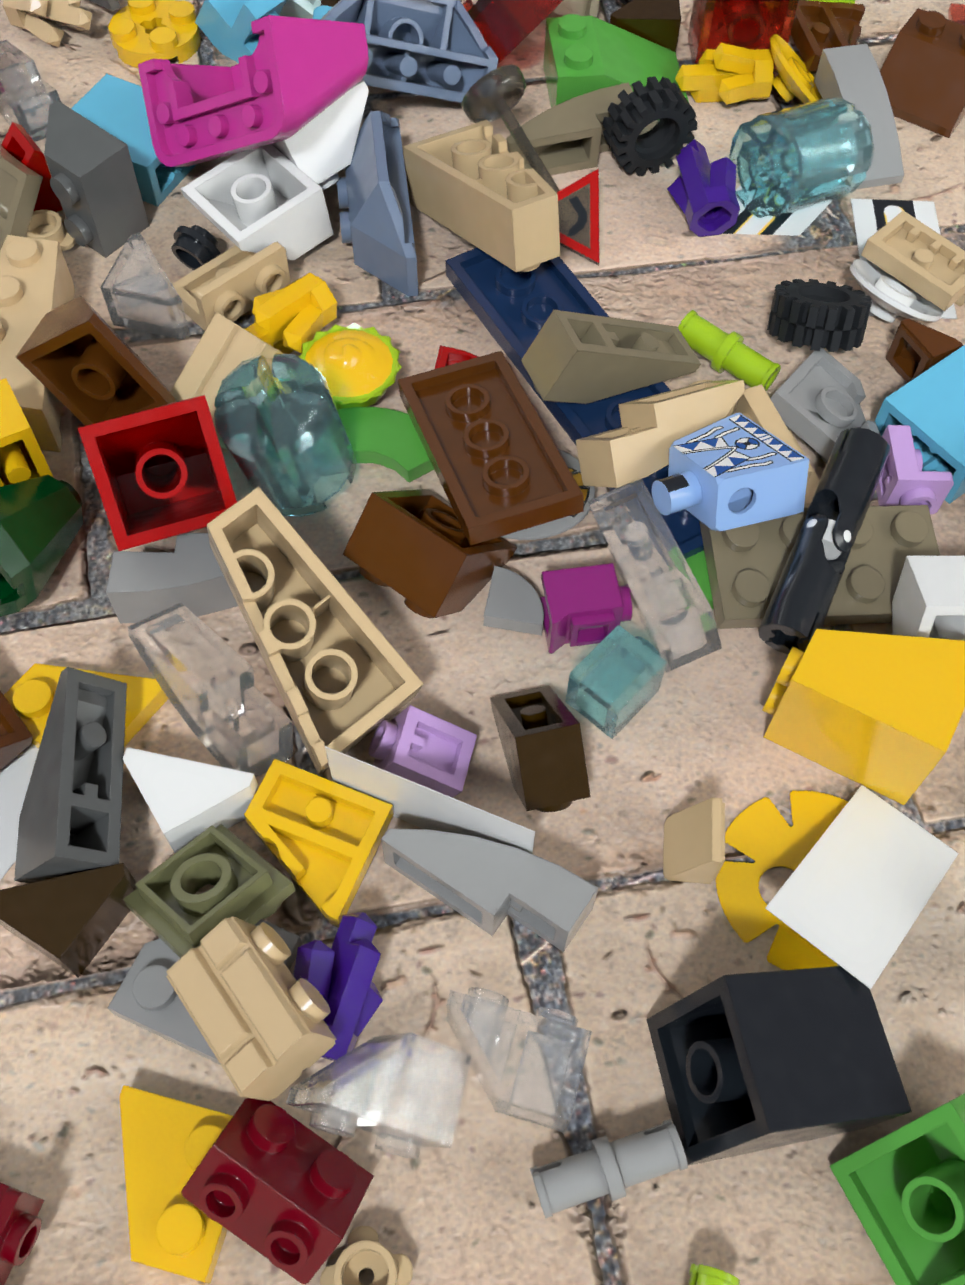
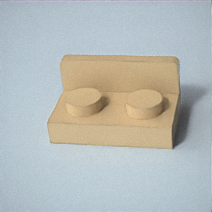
(919, 260)

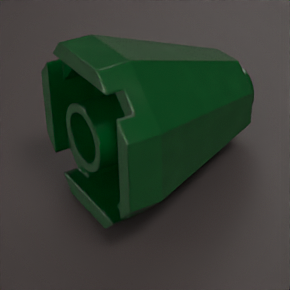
(35, 531)

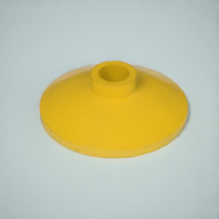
(793, 74)

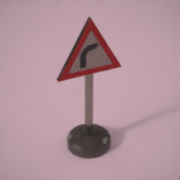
(578, 203)

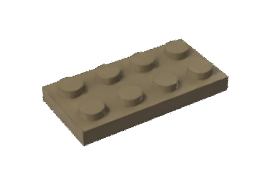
(750, 559)

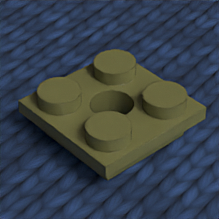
(243, 888)

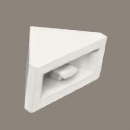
(189, 794)

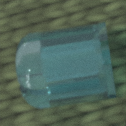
(801, 156)
(285, 432)

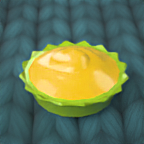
(355, 363)

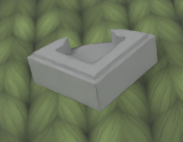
(513, 604)

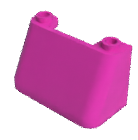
(264, 99)

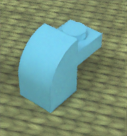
(229, 23)

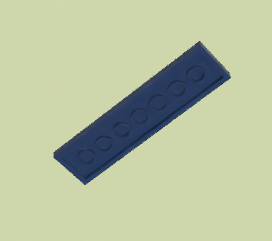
(514, 311)

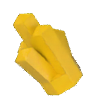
(729, 75)
(293, 313)

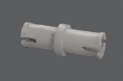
(609, 1168)

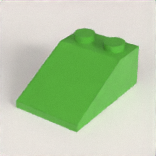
(594, 55)

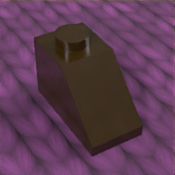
(542, 748)

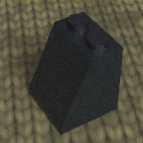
(774, 1062)

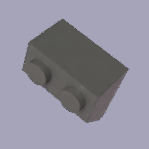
(93, 181)

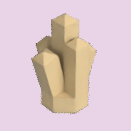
(40, 14)

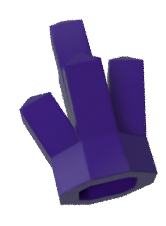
(705, 191)
(344, 979)

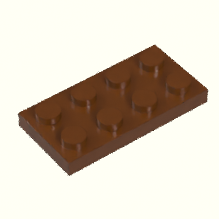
(489, 448)

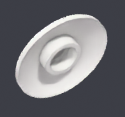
(891, 296)

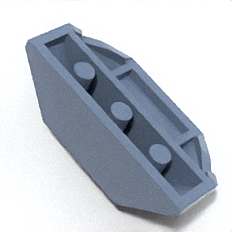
(419, 45)
(379, 205)

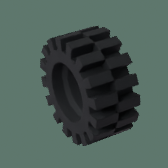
(639, 109)
(819, 315)

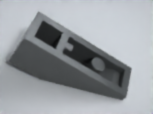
(76, 783)

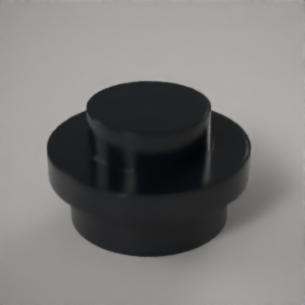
(194, 246)

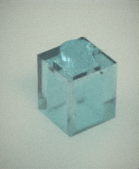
(615, 680)

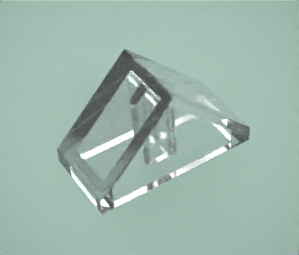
(141, 293)

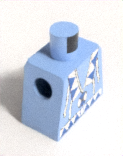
(732, 476)

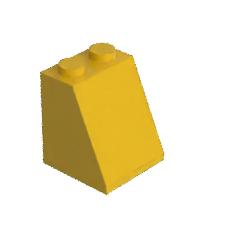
(870, 706)

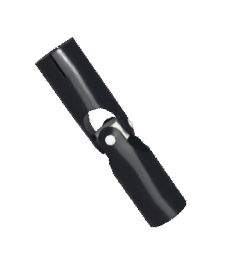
(825, 540)

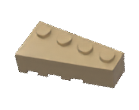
(485, 195)
(31, 285)
(313, 636)

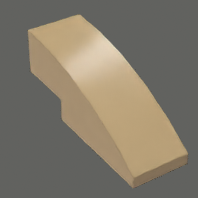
(650, 429)

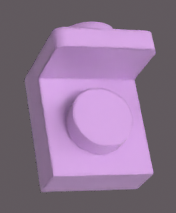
(903, 478)
(424, 750)

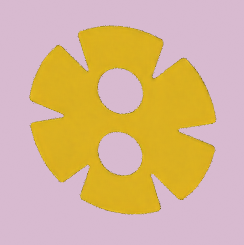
(771, 843)

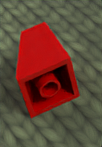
(159, 471)

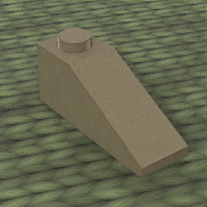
(601, 356)

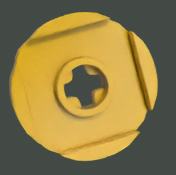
(155, 31)

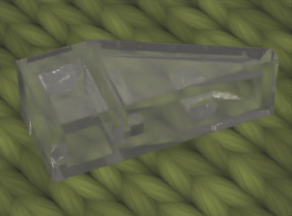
(656, 574)

